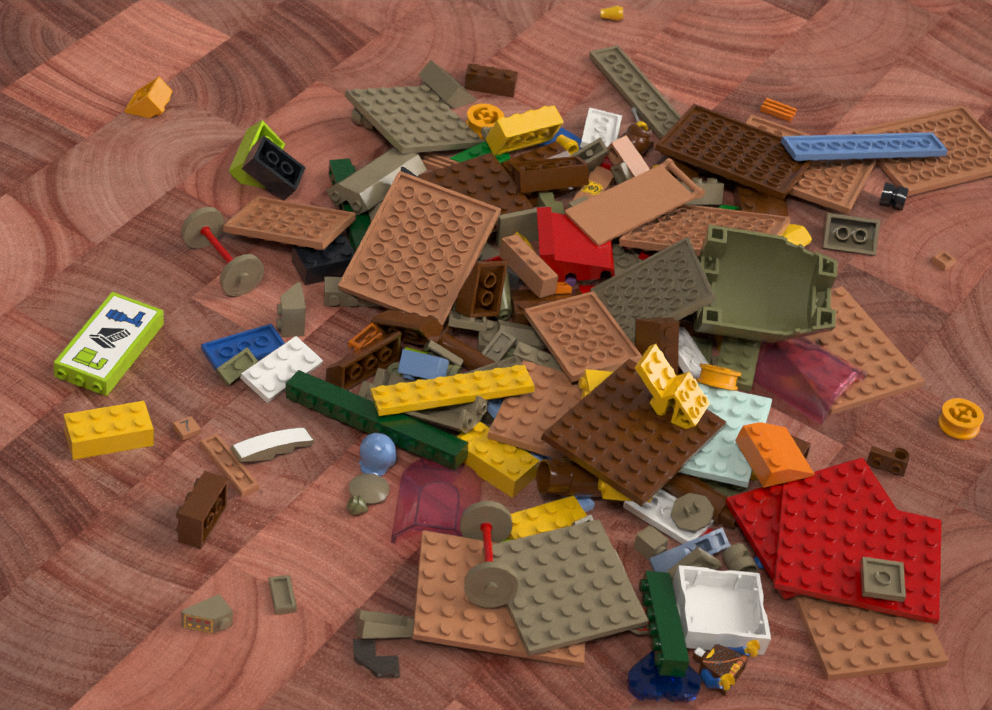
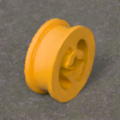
(482, 116)
(718, 376)
(960, 419)

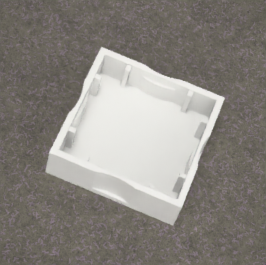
(720, 608)

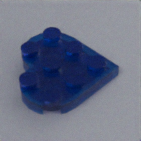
(647, 683)

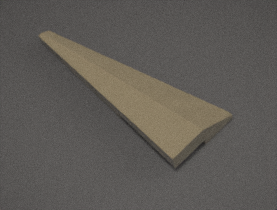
(382, 625)

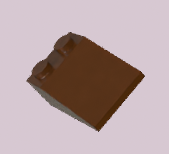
(482, 290)

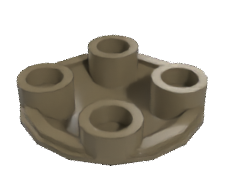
(371, 487)

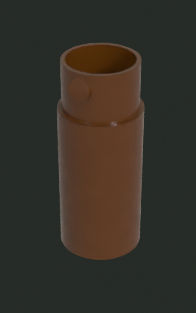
(566, 479)

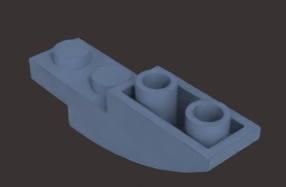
(711, 543)

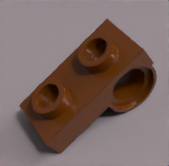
(892, 462)

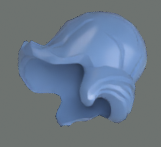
(377, 454)

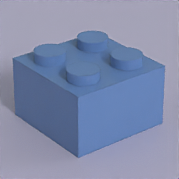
(420, 365)

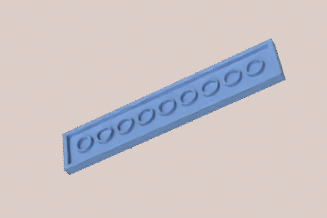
(863, 146)

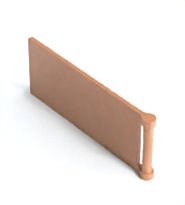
(633, 203)

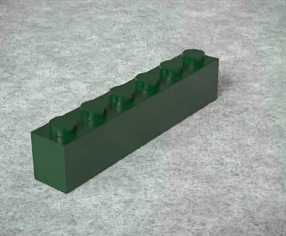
(664, 624)

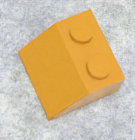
(149, 99)

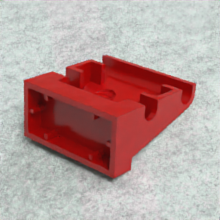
(569, 249)

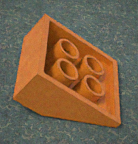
(772, 454)

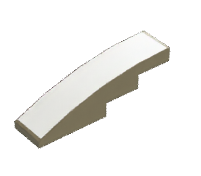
(268, 445)

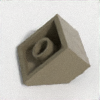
(291, 312)

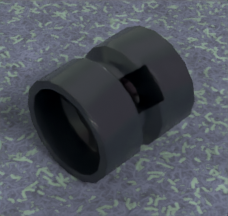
(893, 196)

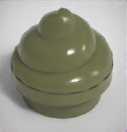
(356, 505)

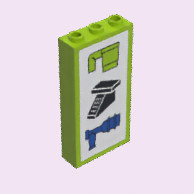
(108, 343)

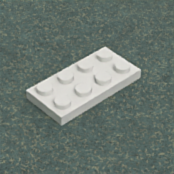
(602, 125)
(689, 354)
(273, 371)
(658, 515)

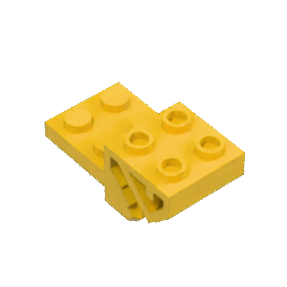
(671, 390)

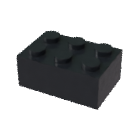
(273, 168)
(316, 264)

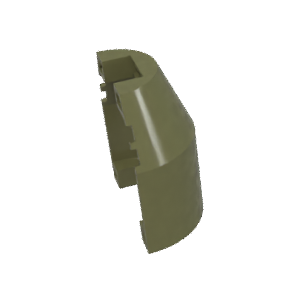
(764, 287)

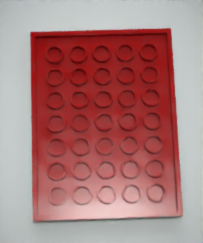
(759, 509)
(828, 535)

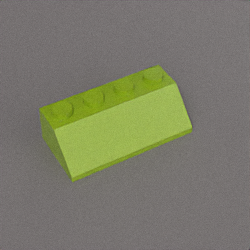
(251, 136)

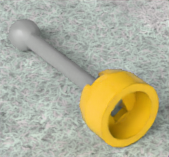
(643, 125)

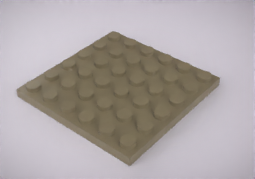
(413, 119)
(657, 287)
(568, 587)

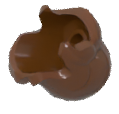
(639, 138)

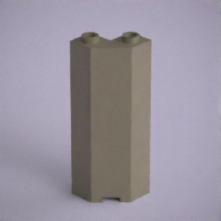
(372, 181)
(456, 417)

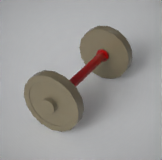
(240, 273)
(489, 582)

